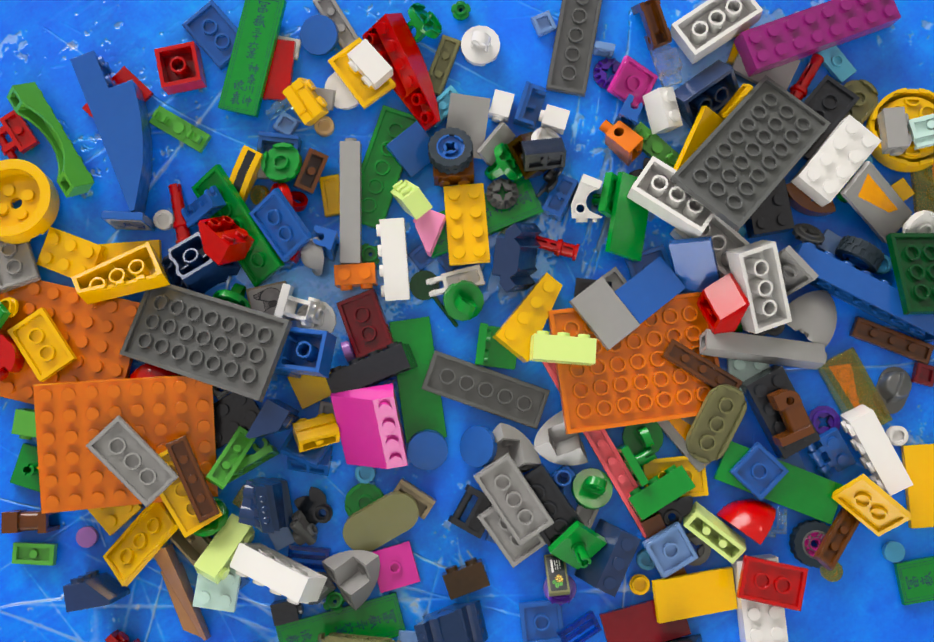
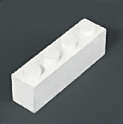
(394, 259)

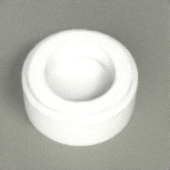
(163, 220)
(897, 435)

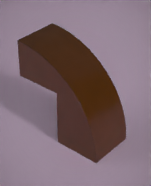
(804, 205)

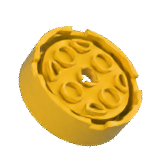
(917, 104)
(39, 201)

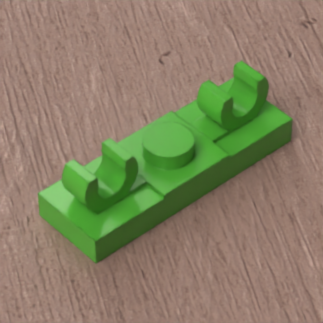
(180, 129)
(655, 146)
(230, 458)
(254, 460)

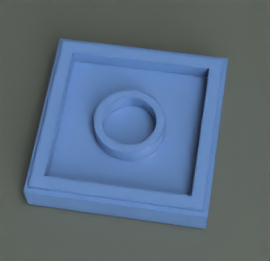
(670, 549)

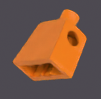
(622, 140)

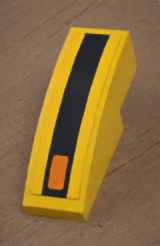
(245, 171)

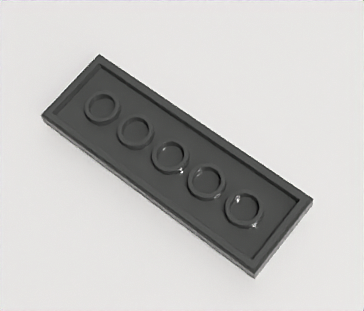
(573, 46)
(485, 389)

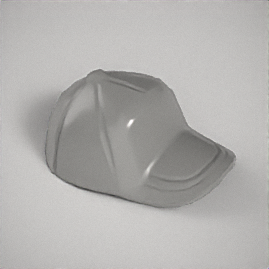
(313, 257)

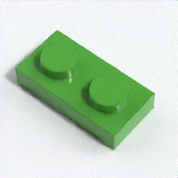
(34, 553)

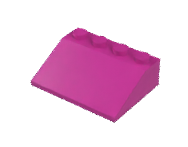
(370, 427)

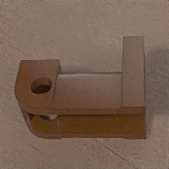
(654, 23)
(793, 416)
(23, 520)

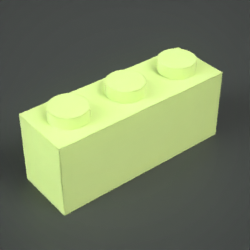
(411, 199)
(563, 348)
(714, 533)
(218, 555)

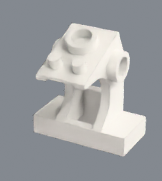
(586, 185)
(288, 304)

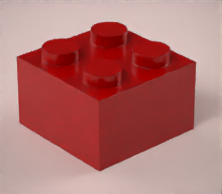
(180, 68)

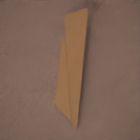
(181, 592)

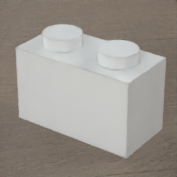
(369, 64)
(662, 110)

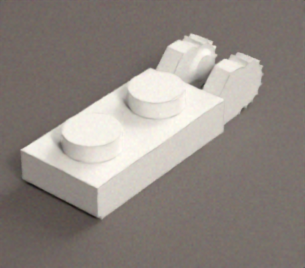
(470, 273)

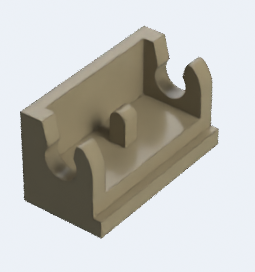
(424, 500)
(191, 546)

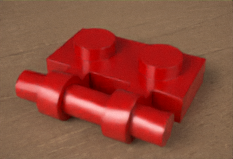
(20, 133)

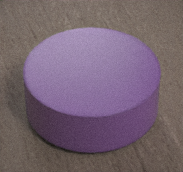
(347, 350)
(87, 536)

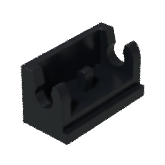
(543, 154)

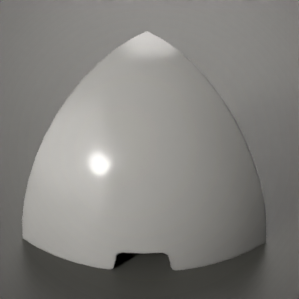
(814, 316)
(517, 445)
(558, 447)
(354, 574)

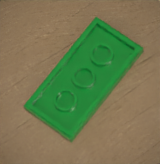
(626, 222)

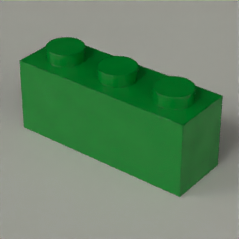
(660, 491)

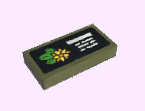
(556, 576)

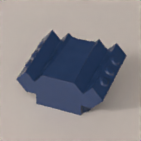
(516, 256)
(193, 269)
(266, 504)
(453, 624)

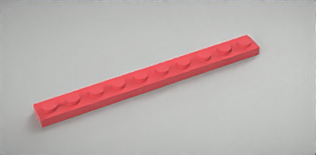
(608, 457)

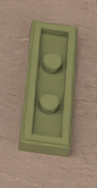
(443, 62)

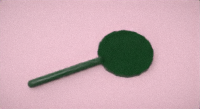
(421, 290)

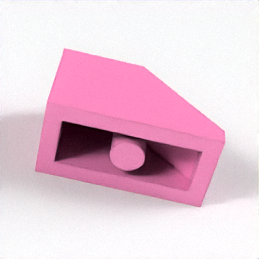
(429, 229)

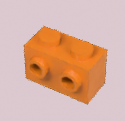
(355, 275)

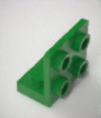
(491, 352)

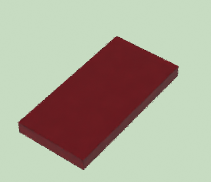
(640, 624)

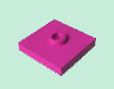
(632, 79)
(397, 567)

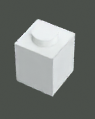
(501, 106)
(554, 118)

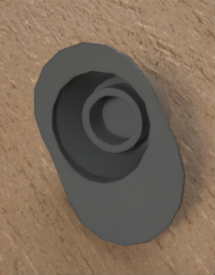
(894, 388)

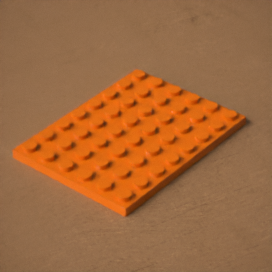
(91, 331)
(632, 379)
(76, 412)

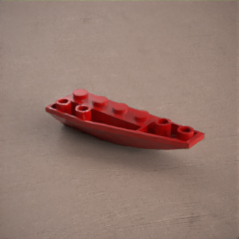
(413, 84)

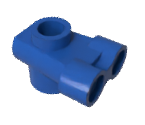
(563, 482)

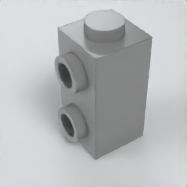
(894, 130)

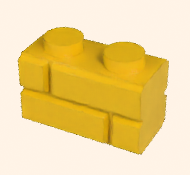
(306, 101)
(316, 432)

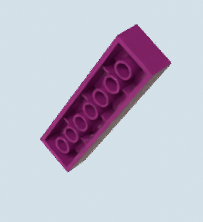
(812, 32)

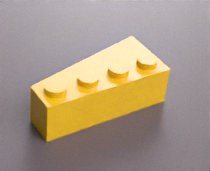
(122, 275)
(528, 317)

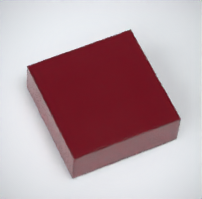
(923, 374)

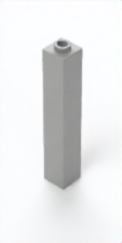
(350, 201)
(762, 349)

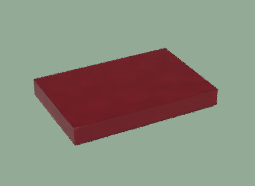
(365, 323)

